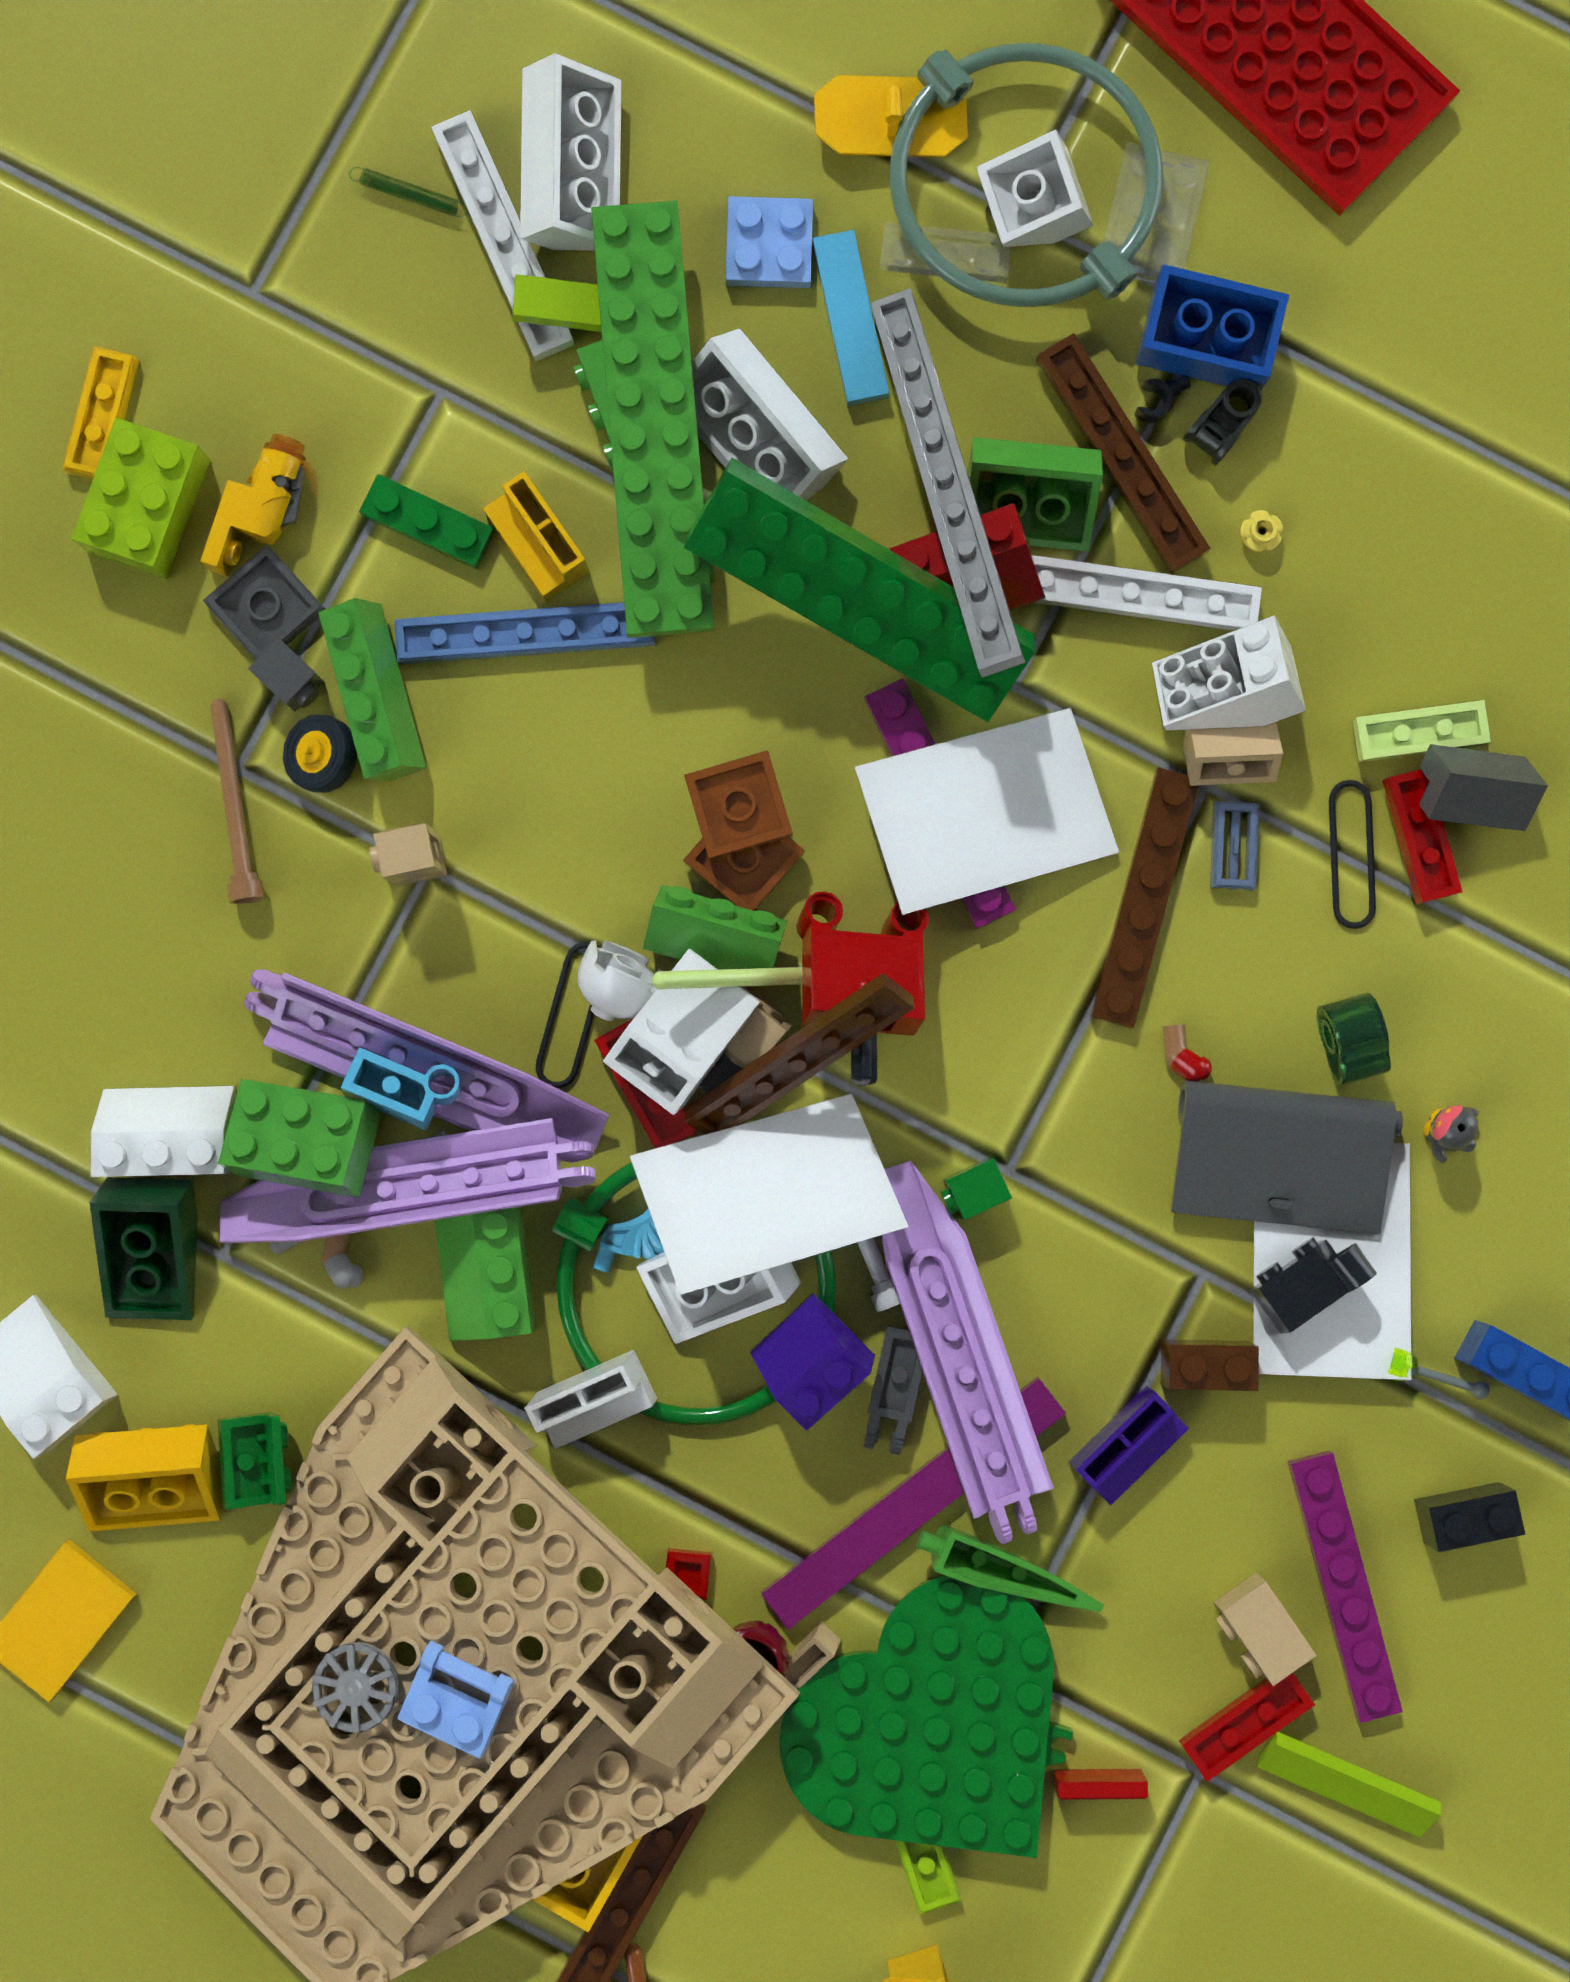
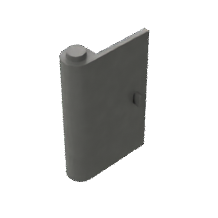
(1296, 1146)

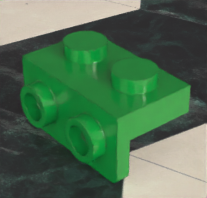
(253, 1460)

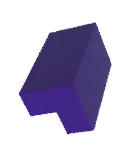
(1128, 1445)

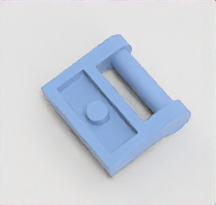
(449, 1712)

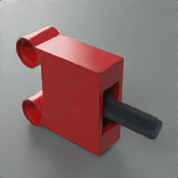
(845, 961)

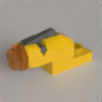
(258, 509)

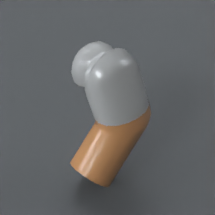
(338, 1264)

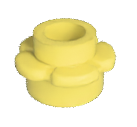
(1256, 541)

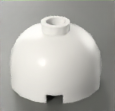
(615, 980)

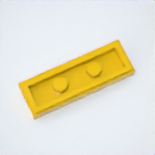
(102, 400)

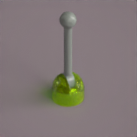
(1404, 1360)

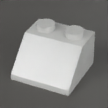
(1035, 193)

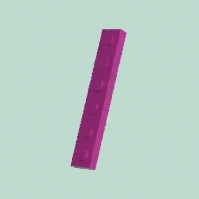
(906, 731)
(1345, 1586)

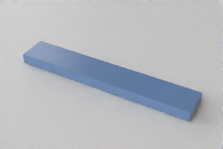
(514, 633)

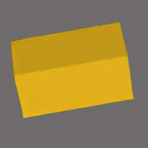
(536, 537)

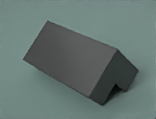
(1480, 787)

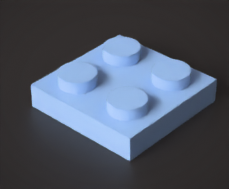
(769, 242)

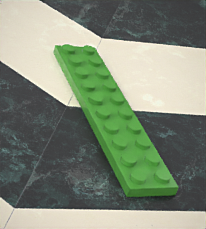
(651, 417)

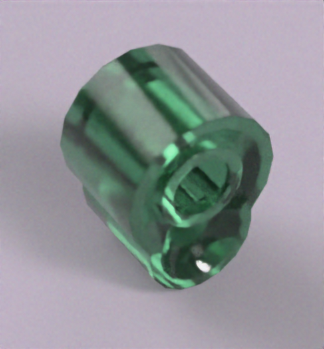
(1354, 1038)

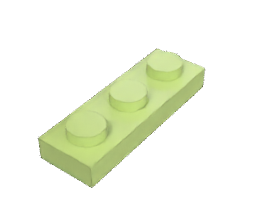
(1414, 730)

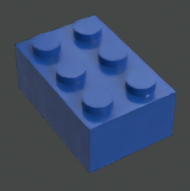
(1211, 328)

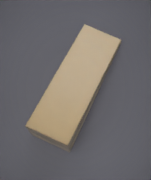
(812, 1654)

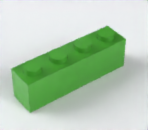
(372, 690)

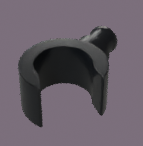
(1167, 392)

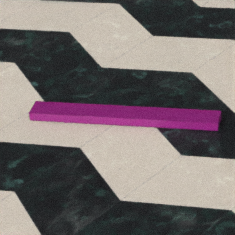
(885, 1524)

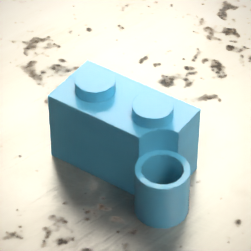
(398, 1089)

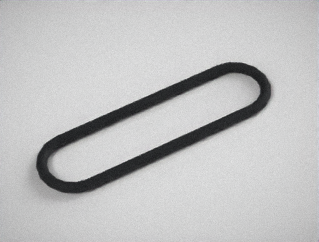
(1370, 854)
(550, 1021)

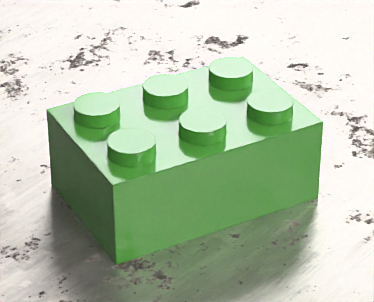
(300, 1138)

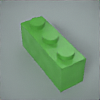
(713, 929)

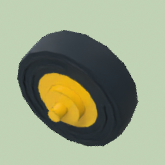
(319, 753)

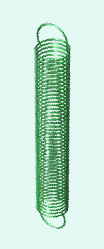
(408, 193)

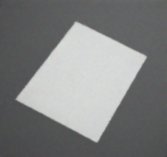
(986, 810)
(767, 1193)
(1364, 1326)

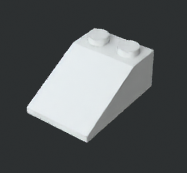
(715, 1305)
(45, 1379)

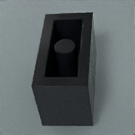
(1469, 1517)

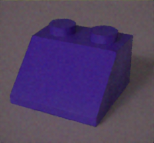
(811, 1361)

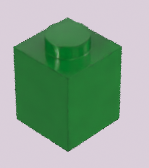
(975, 1189)

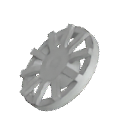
(355, 1687)

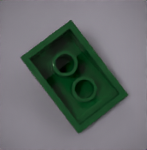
(146, 1247)

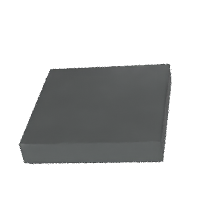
(264, 603)

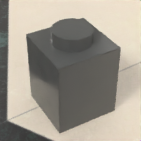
(287, 675)

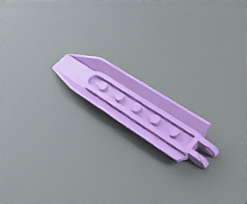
(331, 1028)
(416, 1185)
(963, 1357)

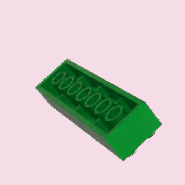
(847, 586)

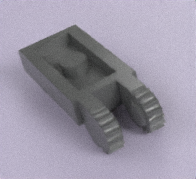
(894, 1387)

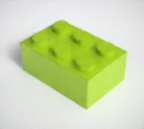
(141, 498)

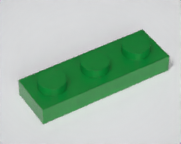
(427, 521)

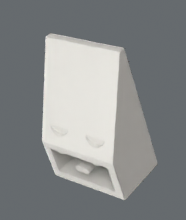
(1230, 681)
(680, 1037)

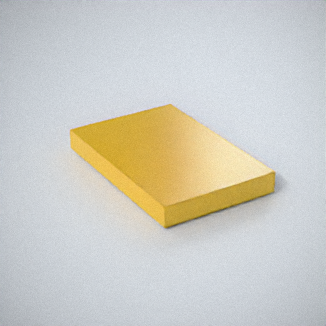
(61, 1619)

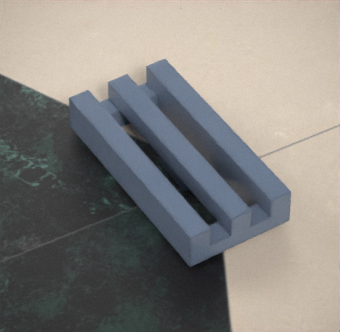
(1232, 881)

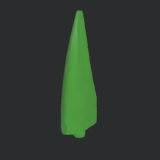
(994, 1568)

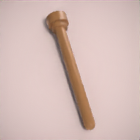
(244, 883)

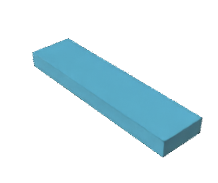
(850, 317)

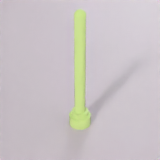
(727, 978)

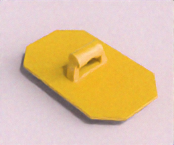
(865, 112)

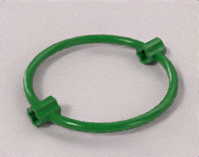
(582, 1226)

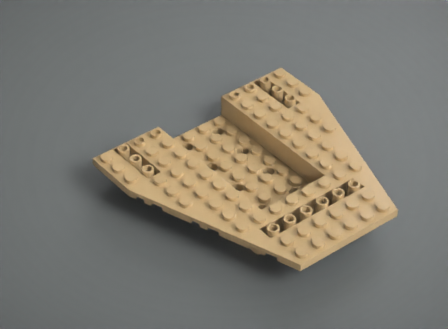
(599, 1742)

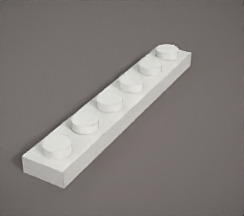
(495, 221)
(1147, 594)

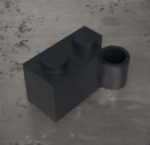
(1310, 1282)

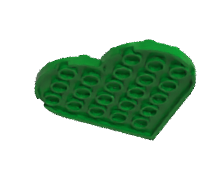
(933, 1729)

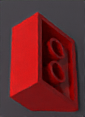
(1009, 550)

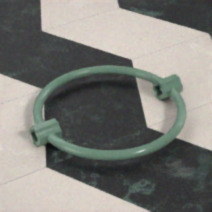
(948, 83)

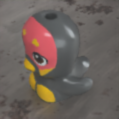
(1451, 1130)

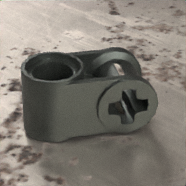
(1220, 424)

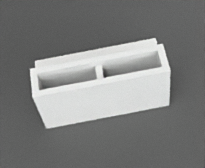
(592, 1400)

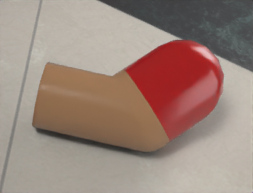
(1180, 1058)

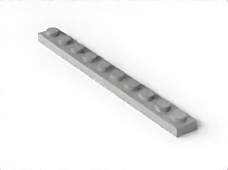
(947, 484)

